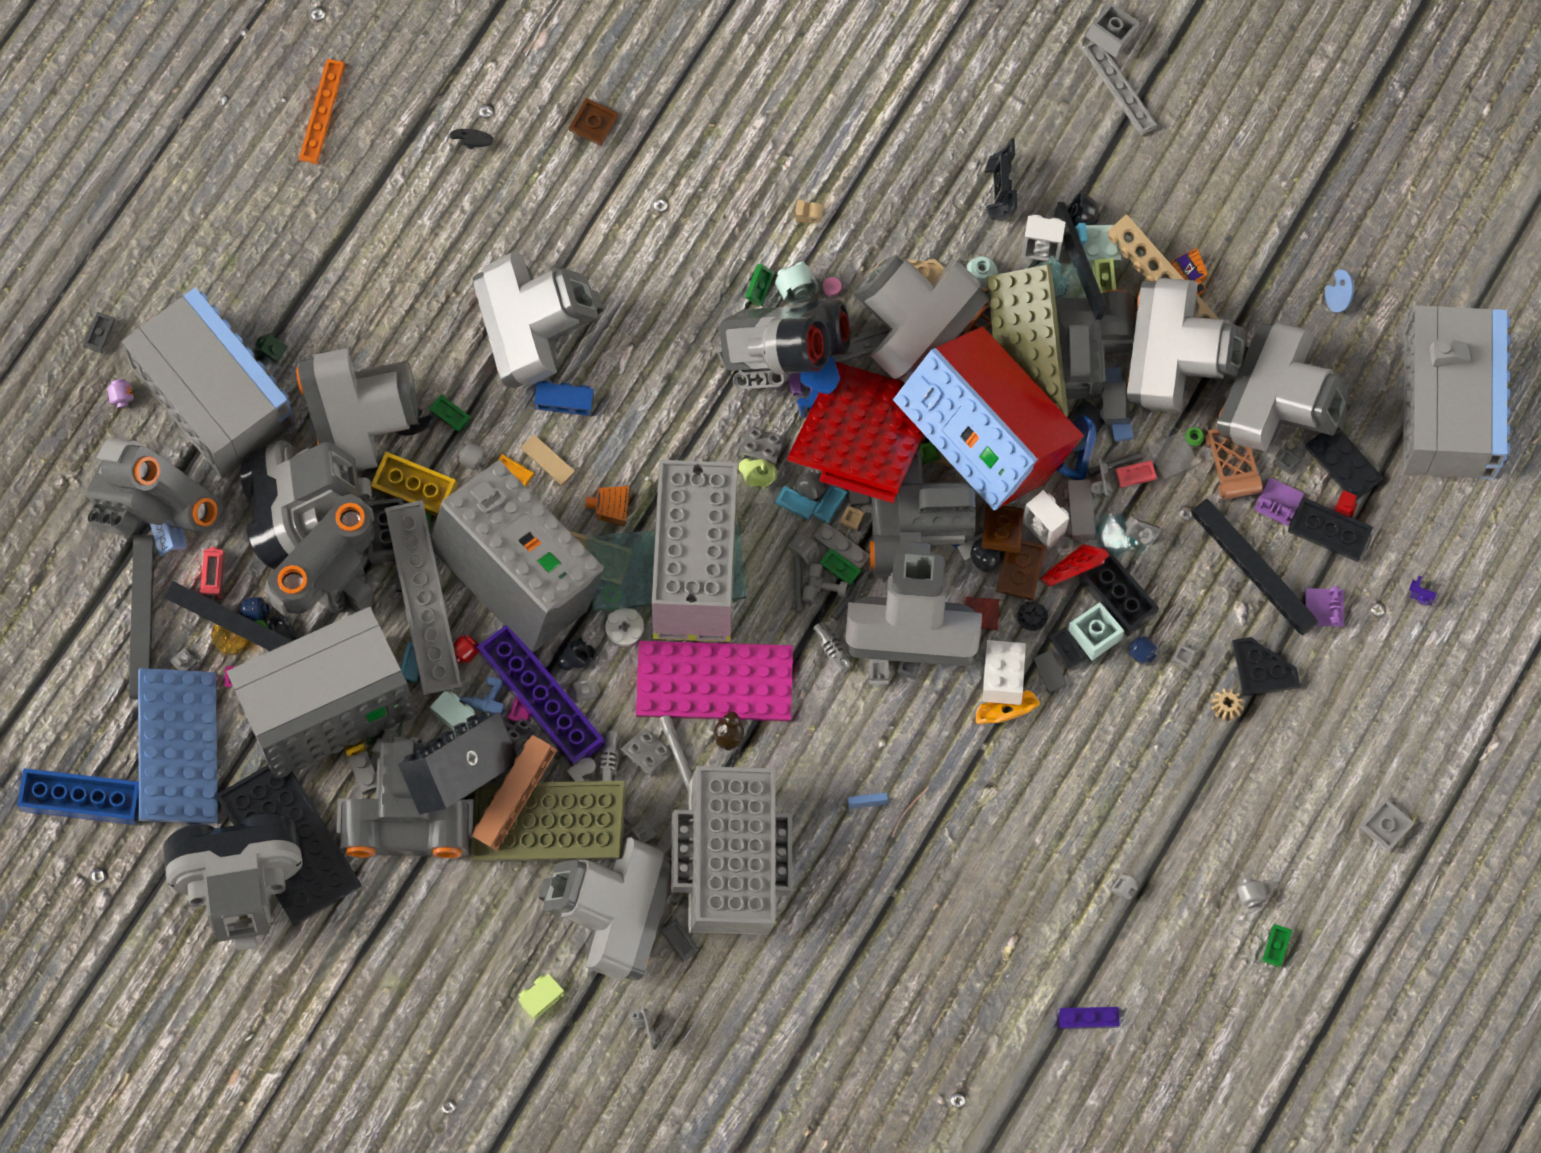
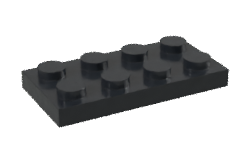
(1344, 463)
(1330, 529)

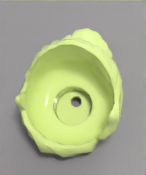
(758, 472)

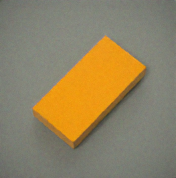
(520, 472)

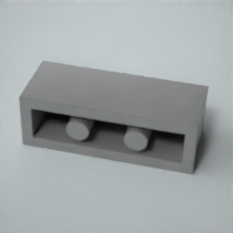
(1080, 510)

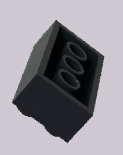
(1119, 594)

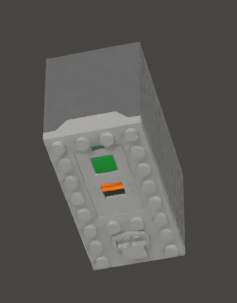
(515, 556)

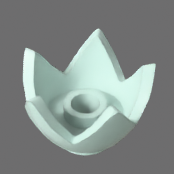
(990, 269)

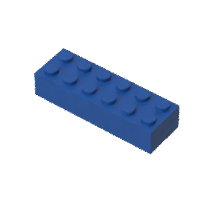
(79, 796)

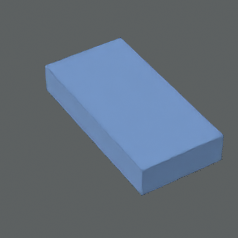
(867, 800)

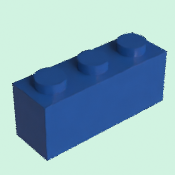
(564, 398)

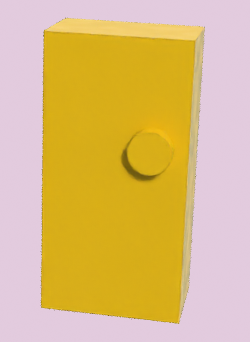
(412, 483)

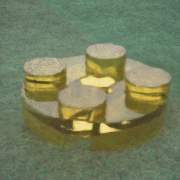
(226, 646)

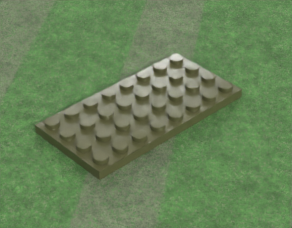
(1027, 326)
(559, 823)

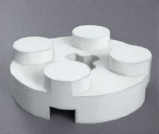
(633, 633)

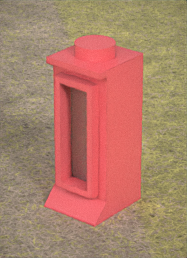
(212, 572)

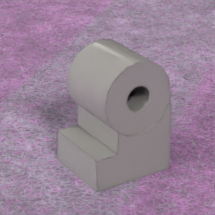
(583, 769)

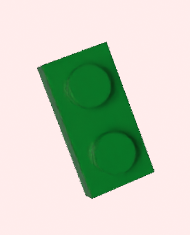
(759, 285)
(449, 413)
(840, 567)
(1276, 945)

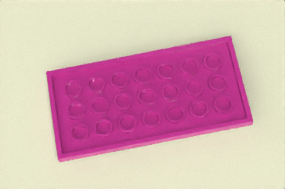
(713, 680)

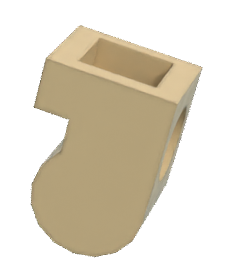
(808, 212)

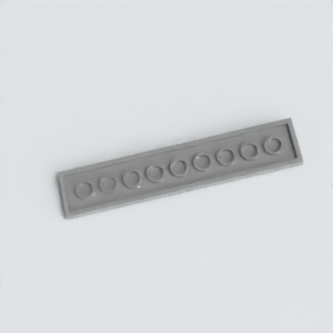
(423, 598)

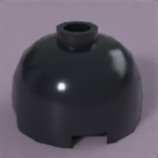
(1084, 210)

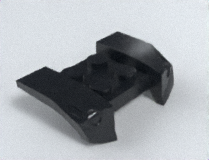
(1004, 197)

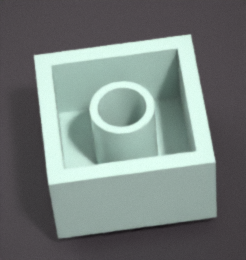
(1099, 246)
(1096, 631)

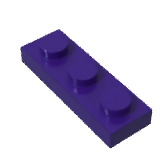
(1089, 1017)

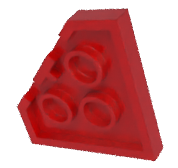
(1079, 561)

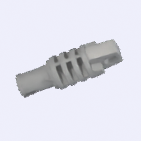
(832, 648)
(609, 757)

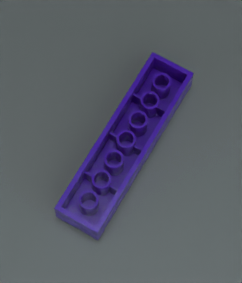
(540, 695)

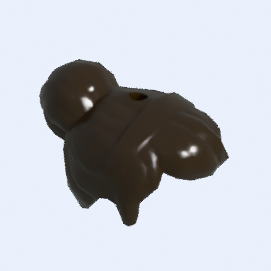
(732, 724)

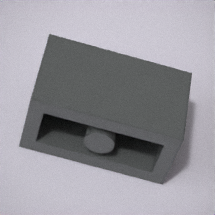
(1115, 403)

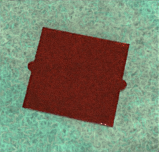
(989, 609)

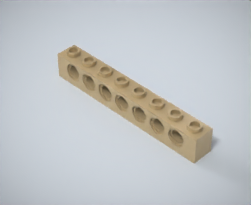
(1126, 226)

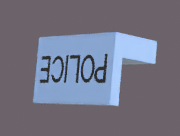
(168, 538)

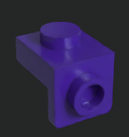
(1420, 594)

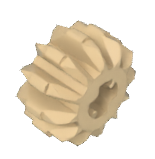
(1223, 709)

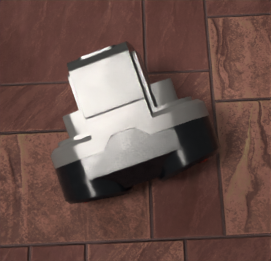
(783, 341)
(293, 493)
(234, 872)

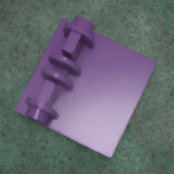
(1279, 501)
(1326, 605)

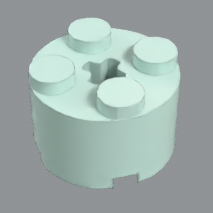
(796, 283)

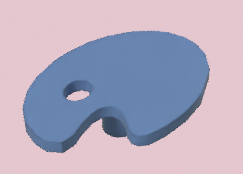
(1339, 296)

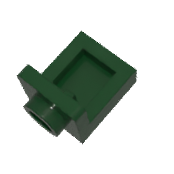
(270, 347)

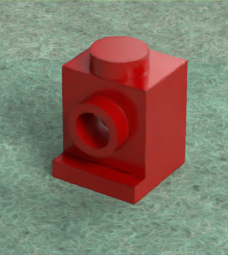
(1346, 504)

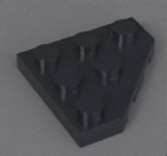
(1262, 669)

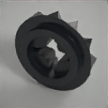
(1038, 622)

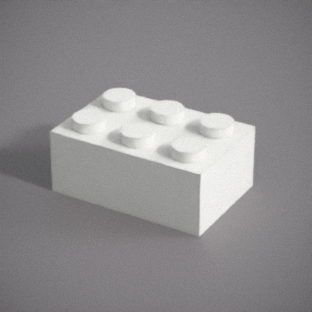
(1043, 238)
(1045, 519)
(1004, 672)

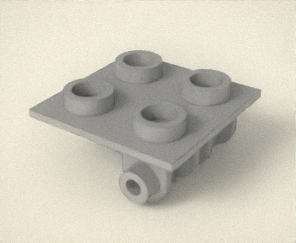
(761, 445)
(1104, 486)
(646, 752)
(641, 1018)

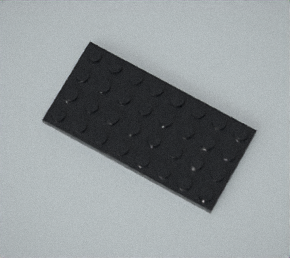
(324, 869)

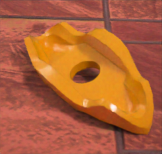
(992, 712)

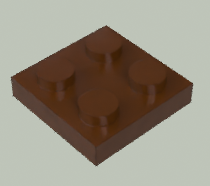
(593, 122)

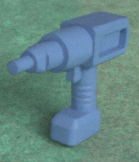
(488, 703)

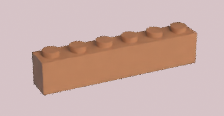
(514, 792)

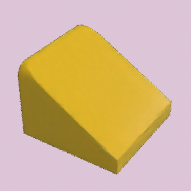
(354, 749)

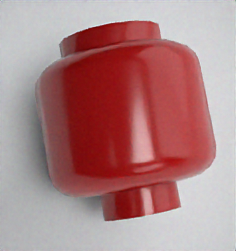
(465, 649)

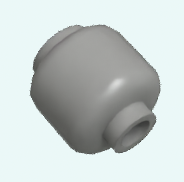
(471, 456)
(1251, 893)

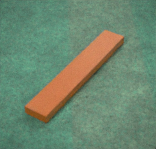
(322, 111)

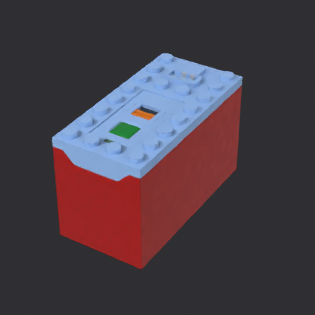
(988, 417)

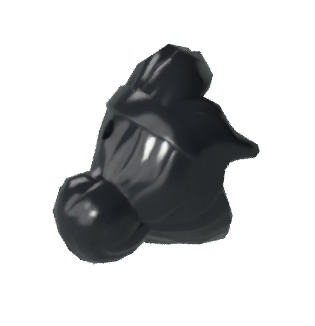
(984, 559)
(577, 655)

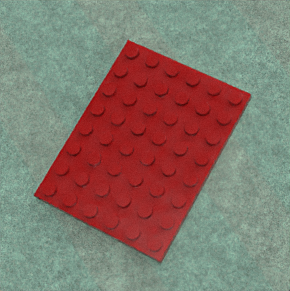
(859, 431)

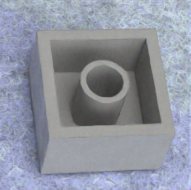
(1112, 29)

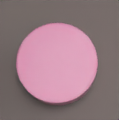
(831, 287)

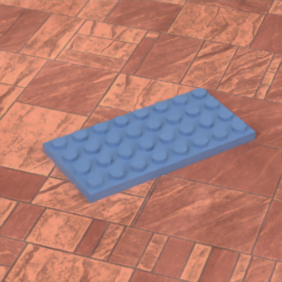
(177, 746)

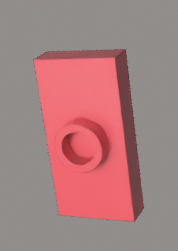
(1135, 474)

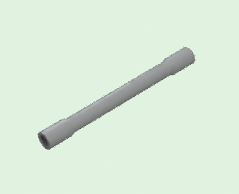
(670, 732)

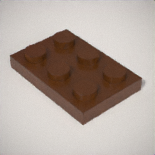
(1003, 528)
(1021, 571)

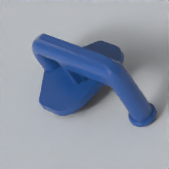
(823, 381)
(1085, 446)

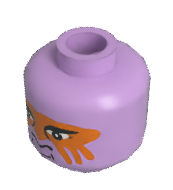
(120, 393)

